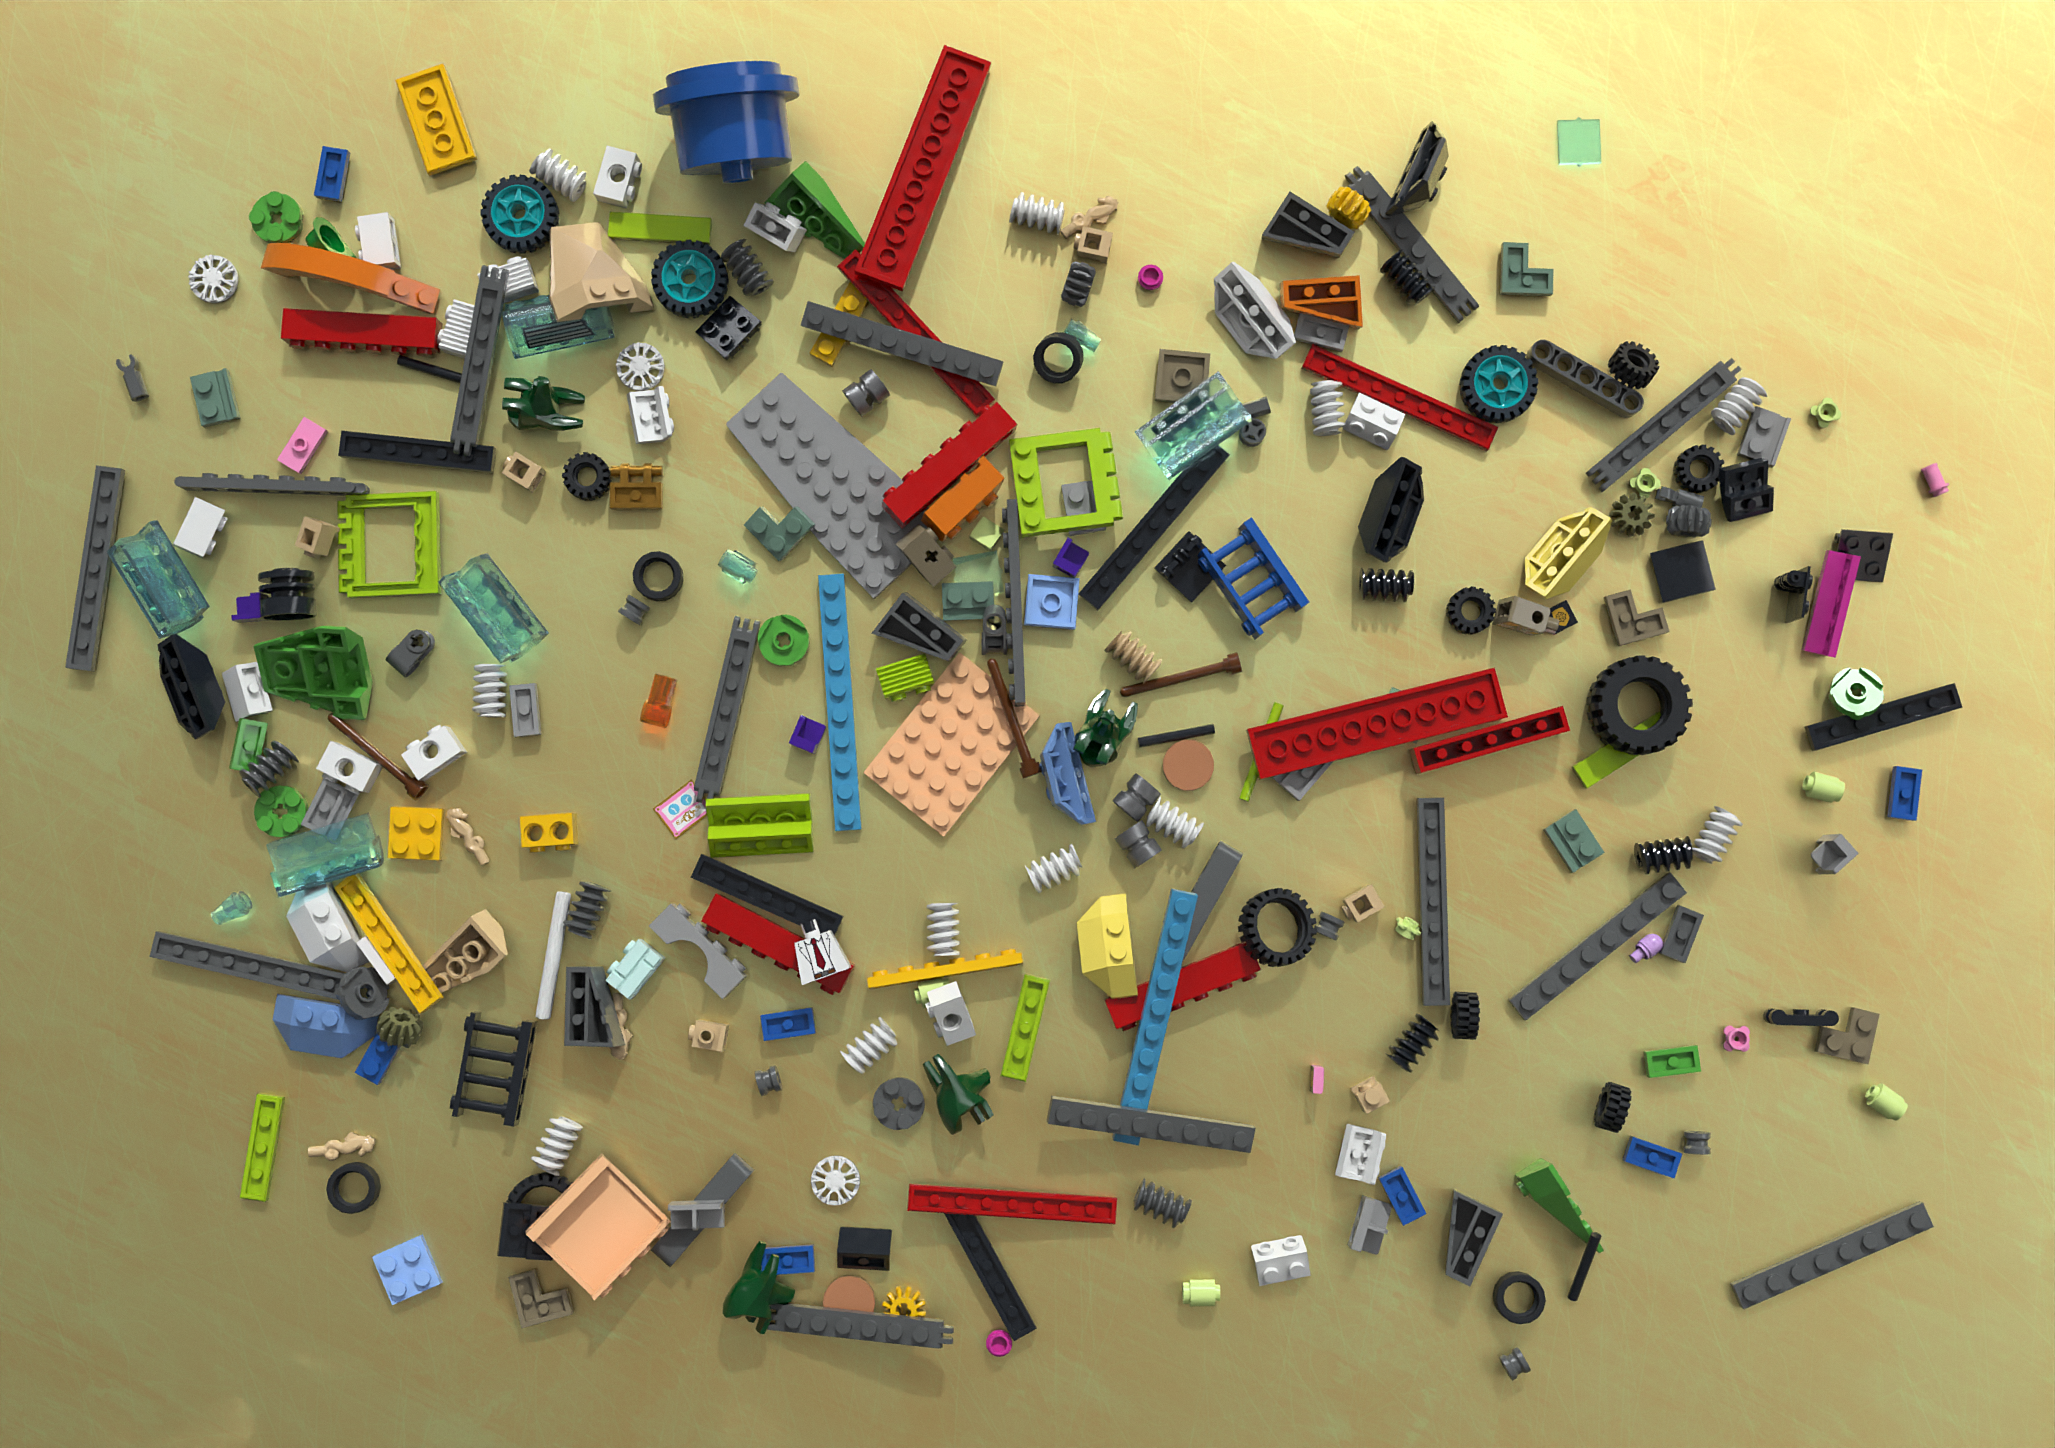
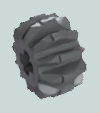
(1078, 284)
(1688, 521)

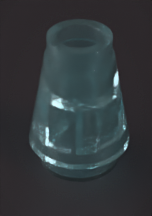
(1086, 338)
(231, 908)

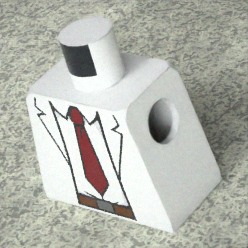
(819, 954)

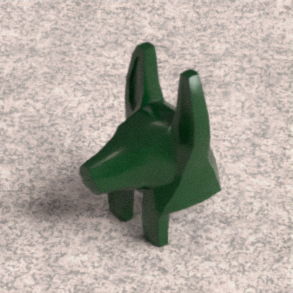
(540, 405)
(1103, 732)
(958, 1094)
(757, 1290)

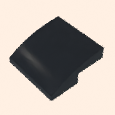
(1746, 489)
(1683, 571)
(513, 1239)

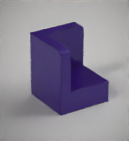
(1070, 558)
(248, 608)
(807, 734)

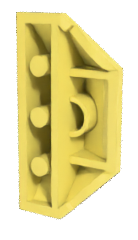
(1566, 552)
(1107, 947)

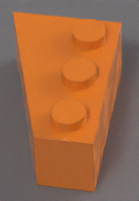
(1325, 298)
(964, 501)

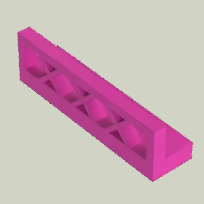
(1831, 603)

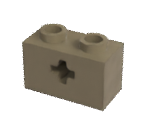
(915, 545)

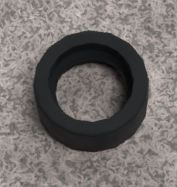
(1044, 371)
(640, 567)
(333, 1190)
(1539, 1297)

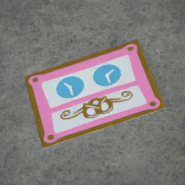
(681, 810)

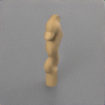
(1098, 213)
(461, 829)
(621, 1051)
(352, 1143)

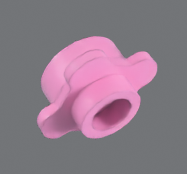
(1743, 1042)

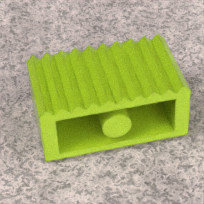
(905, 677)

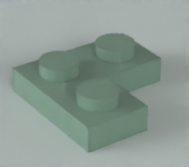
(1518, 278)
(782, 536)

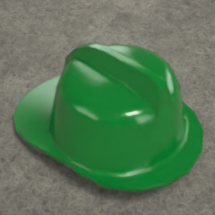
(327, 238)

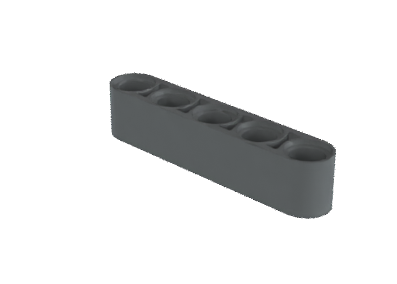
(1597, 379)
(1211, 885)
(720, 1187)

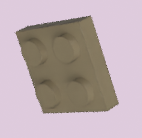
(1179, 373)

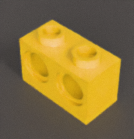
(549, 825)

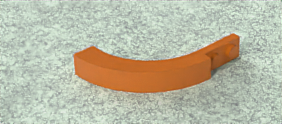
(321, 264)

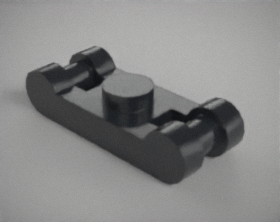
(1801, 1017)

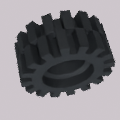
(1633, 365)
(1683, 468)
(571, 476)
(1486, 610)
(1465, 1015)
(1612, 1107)

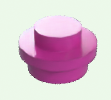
(1150, 277)
(999, 1343)

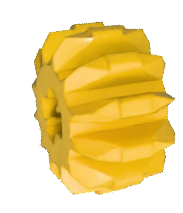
(1348, 207)
(901, 1297)

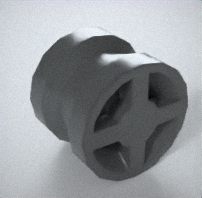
(1254, 428)
(634, 609)
(1329, 926)
(768, 1080)
(1697, 1142)
(1514, 1363)

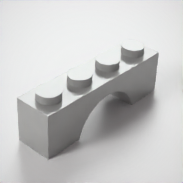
(722, 972)

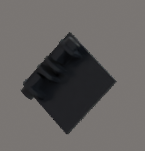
(729, 328)
(1872, 548)
(1182, 567)
(1797, 585)

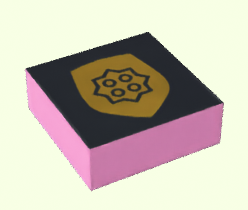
(1564, 614)
(1316, 1079)

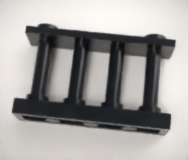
(514, 1084)

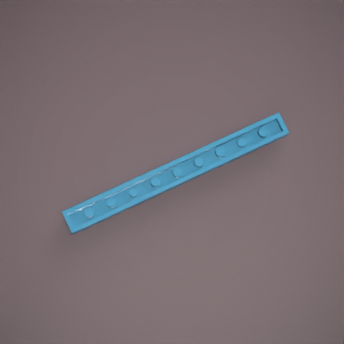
(839, 702)
(1158, 1003)

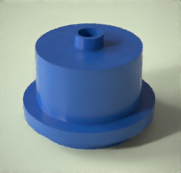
(729, 117)

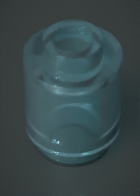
(738, 566)

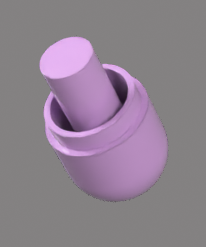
(1647, 948)

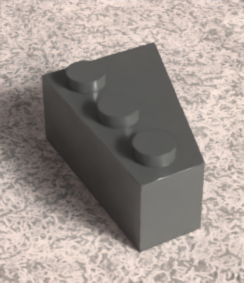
(1307, 228)
(918, 627)
(590, 1009)
(1469, 1236)

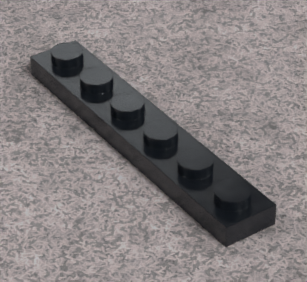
(414, 452)
(1886, 717)
(764, 894)
(992, 1274)

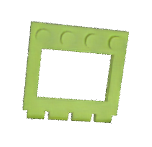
(1029, 489)
(426, 544)

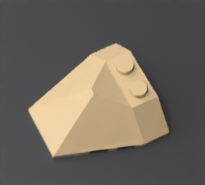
(591, 273)

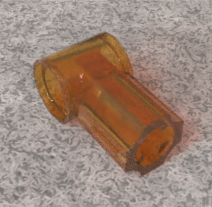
(657, 707)

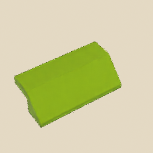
(760, 825)

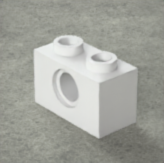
(616, 162)
(448, 751)
(333, 765)
(951, 1013)

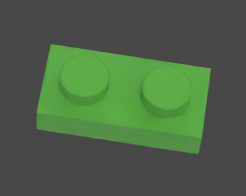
(247, 743)
(1672, 1061)

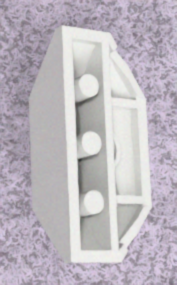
(1251, 313)
(325, 928)

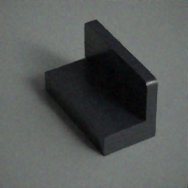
(864, 1248)

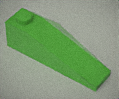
(813, 203)
(1549, 1191)

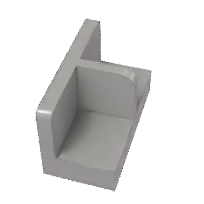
(1832, 853)
(697, 1214)
(1369, 1225)

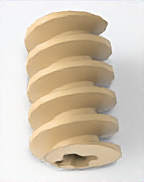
(1133, 655)

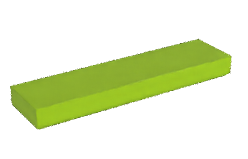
(659, 227)
(1606, 759)
(1025, 1027)
(262, 1147)

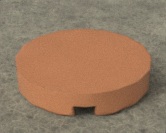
(1188, 765)
(850, 1294)

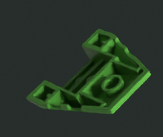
(320, 668)

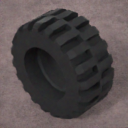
(1672, 700)

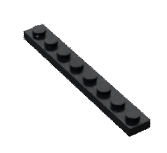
(1151, 527)

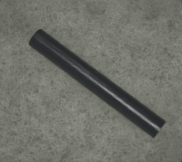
(429, 369)
(1176, 735)
(1584, 1266)

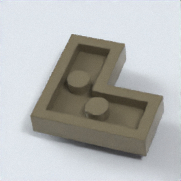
(1628, 624)
(1855, 1042)
(533, 1305)

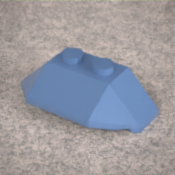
(1065, 775)
(320, 1026)

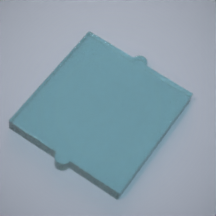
(1579, 141)
(979, 568)

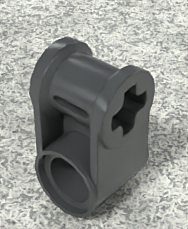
(994, 634)
(408, 655)

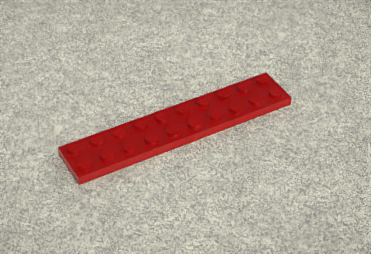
(923, 168)
(1376, 723)

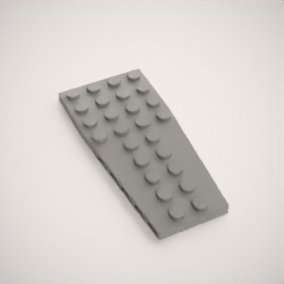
(828, 478)

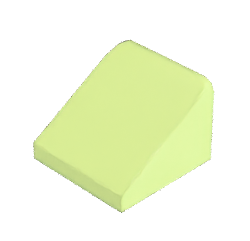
(986, 533)

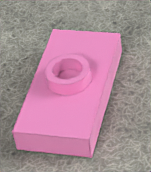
(302, 445)

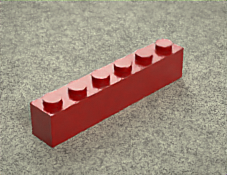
(360, 331)
(948, 465)
(1489, 740)
(764, 938)
(1193, 982)

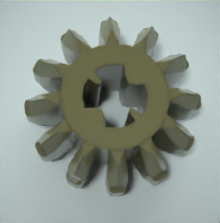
(1627, 506)
(399, 1027)

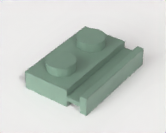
(215, 397)
(966, 600)
(1573, 841)

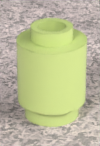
(1823, 787)
(923, 987)
(1886, 1101)
(1200, 1292)

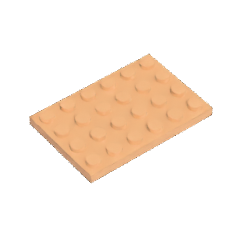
(948, 745)

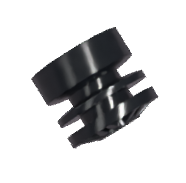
(287, 594)

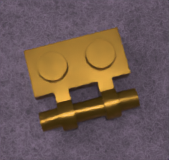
(636, 494)

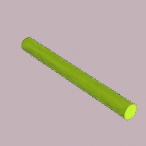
(1252, 774)

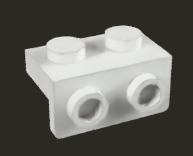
(650, 415)
(1373, 421)
(1361, 1154)
(1281, 1260)

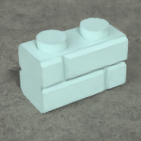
(635, 968)

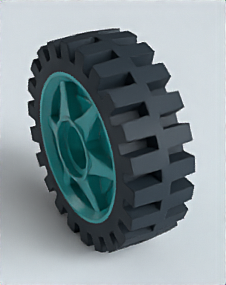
(516, 195)
(692, 298)
(1512, 370)

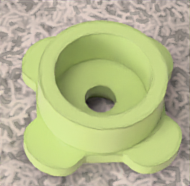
(1829, 406)
(1650, 478)
(1407, 927)

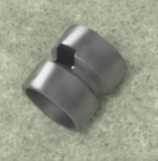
(866, 392)
(1136, 797)
(1138, 844)

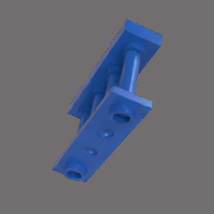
(1263, 556)

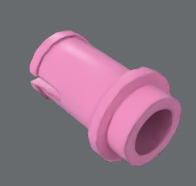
(1935, 480)

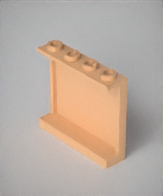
(599, 1227)

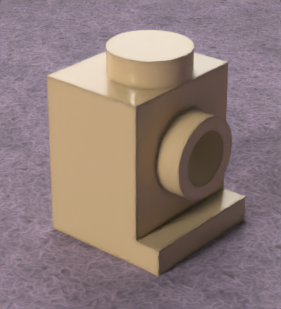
(1099, 237)
(513, 466)
(315, 537)
(1371, 904)
(718, 1035)
(1370, 1095)

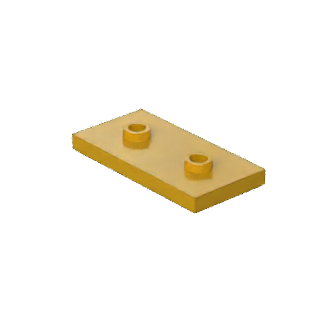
(436, 119)

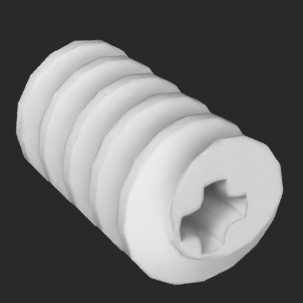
(559, 175)
(1037, 212)
(1736, 403)
(1326, 408)
(489, 690)
(1173, 824)
(1715, 835)
(1054, 868)
(943, 929)
(870, 1046)
(557, 1144)

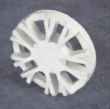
(213, 279)
(640, 366)
(835, 1180)

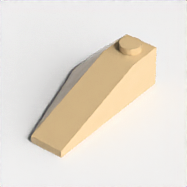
(468, 952)

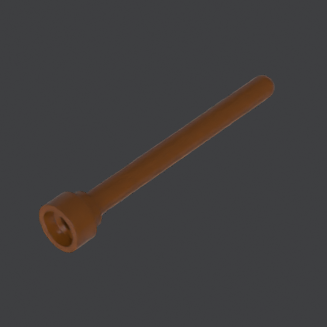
(1229, 664)
(1028, 764)
(414, 787)

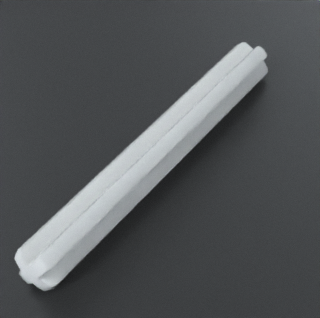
(553, 955)

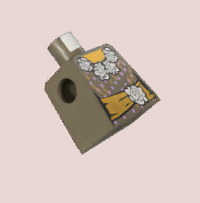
(1524, 616)

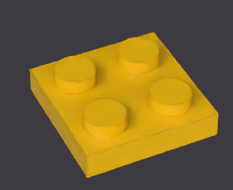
(416, 833)

